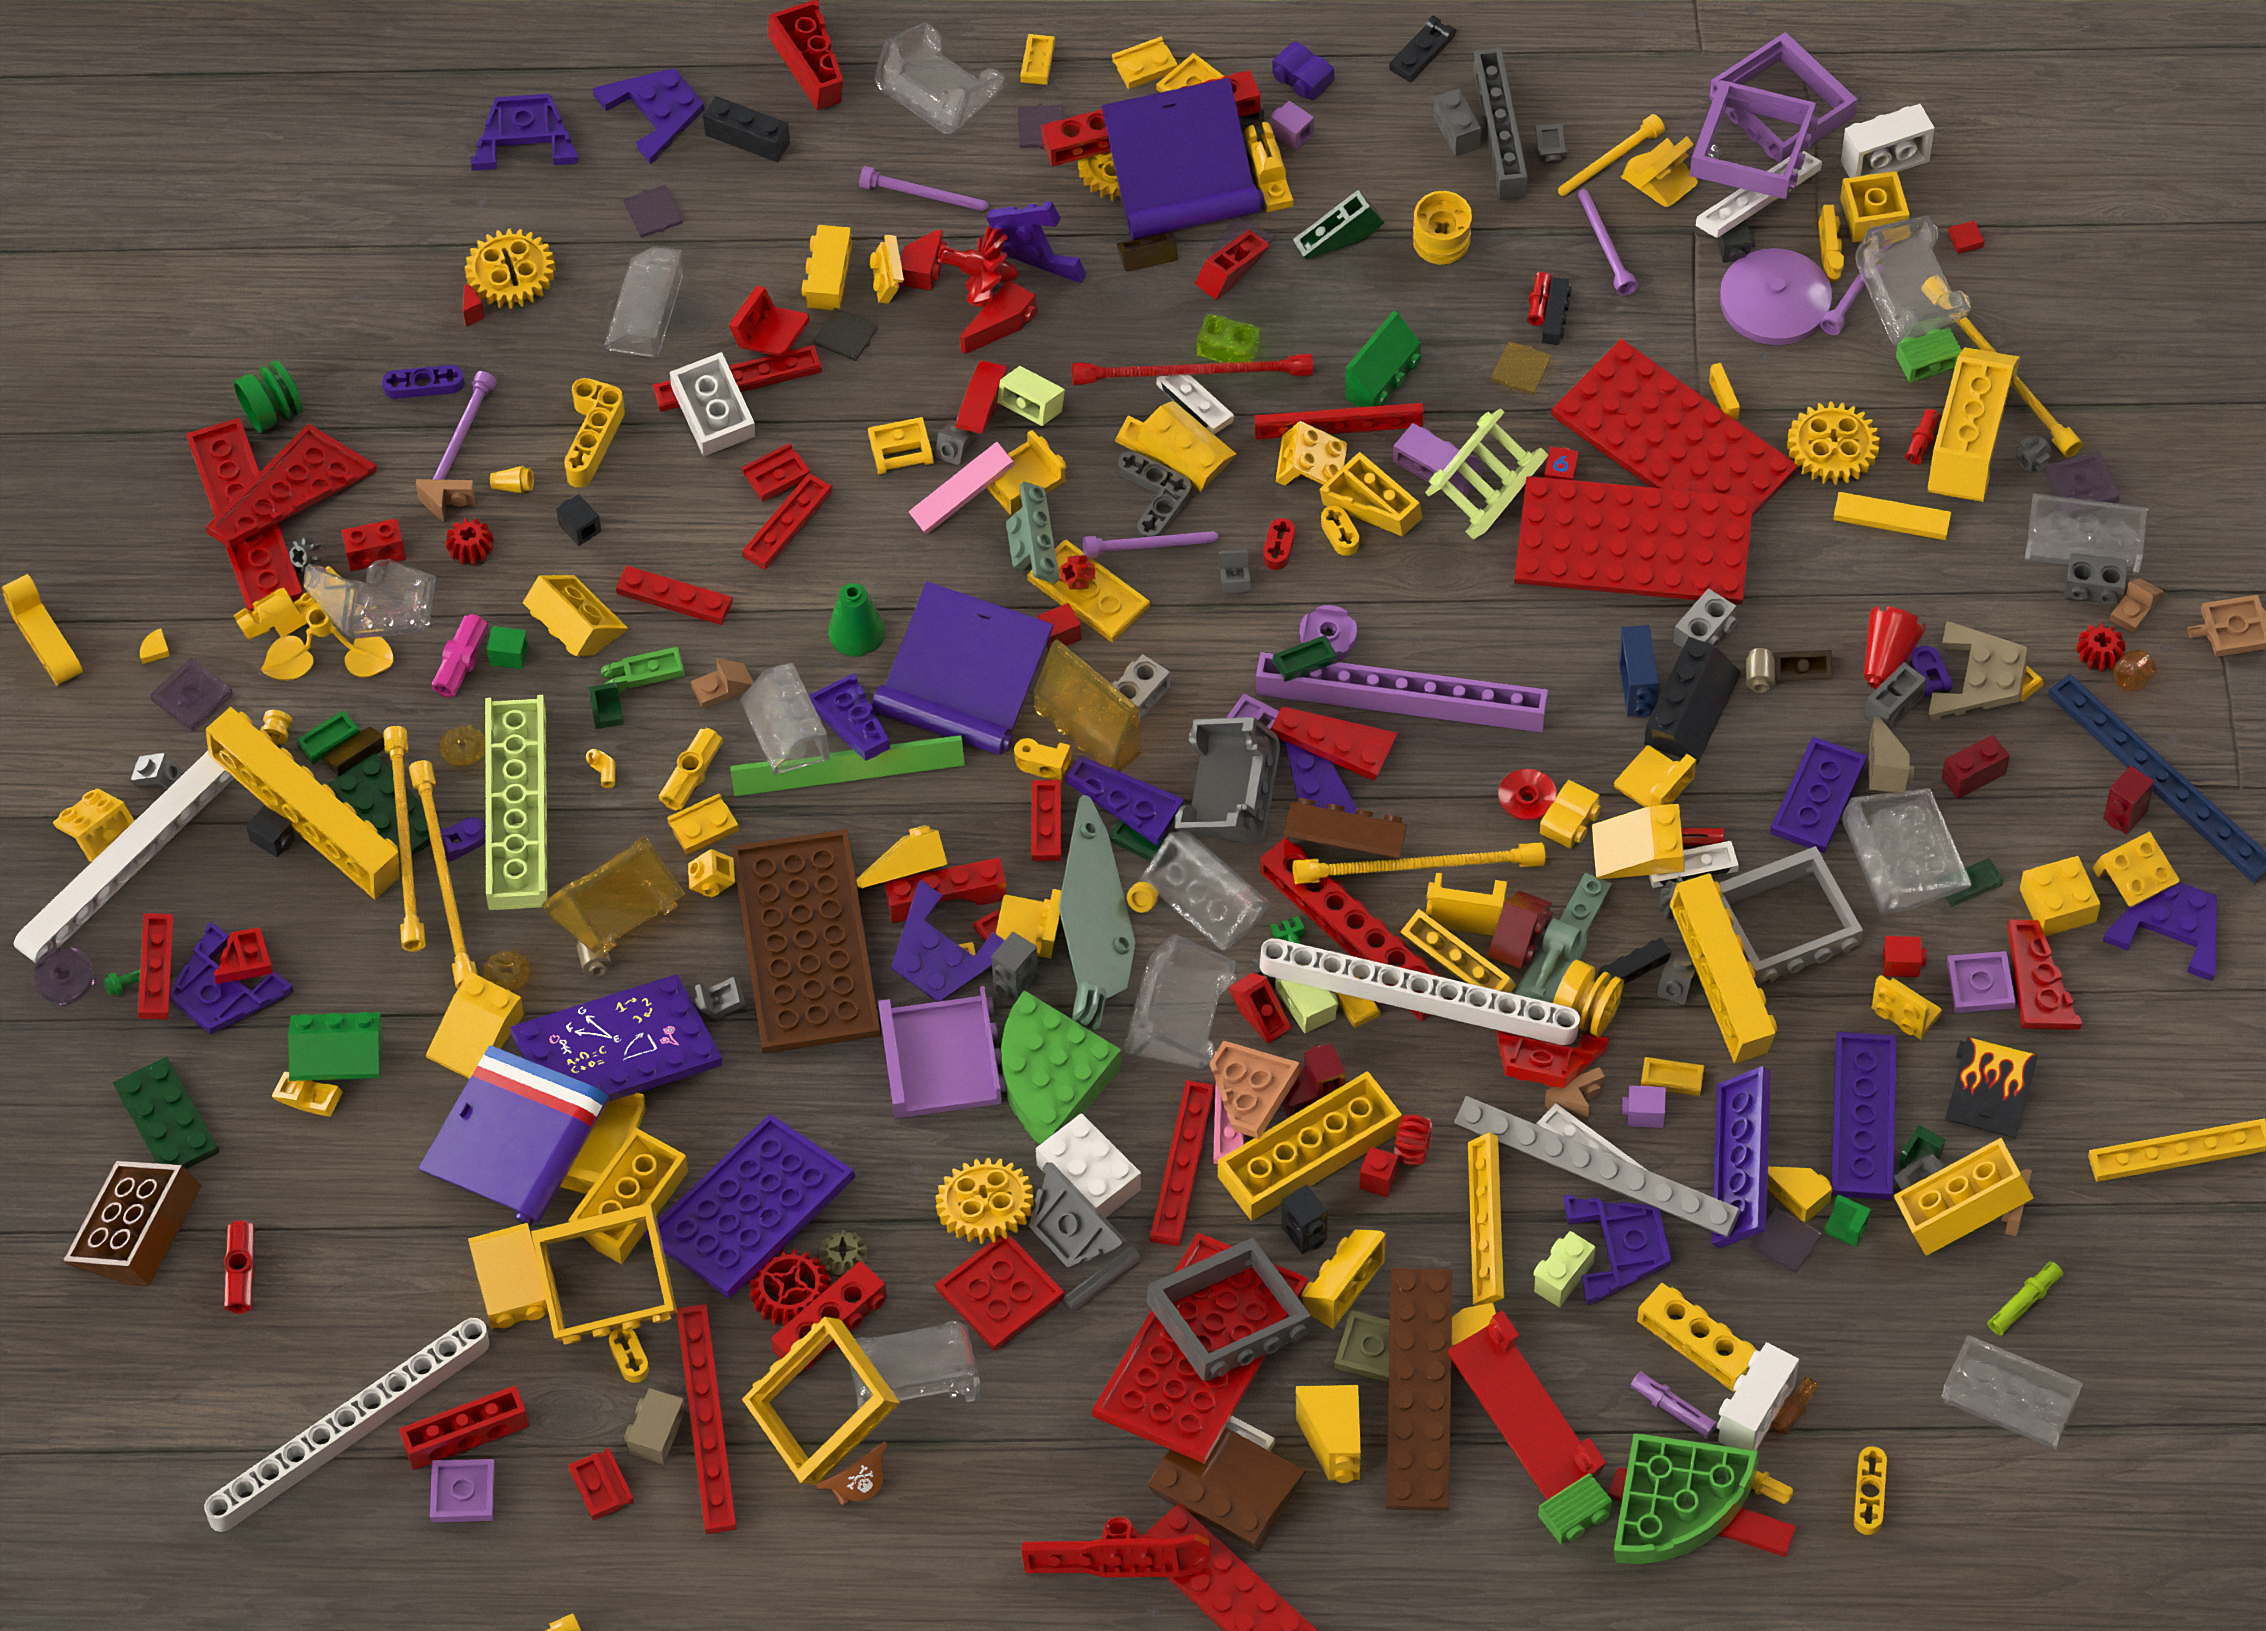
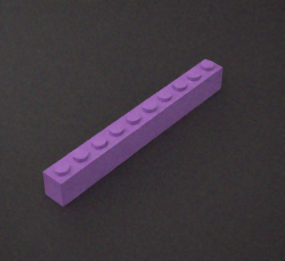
(1409, 694)

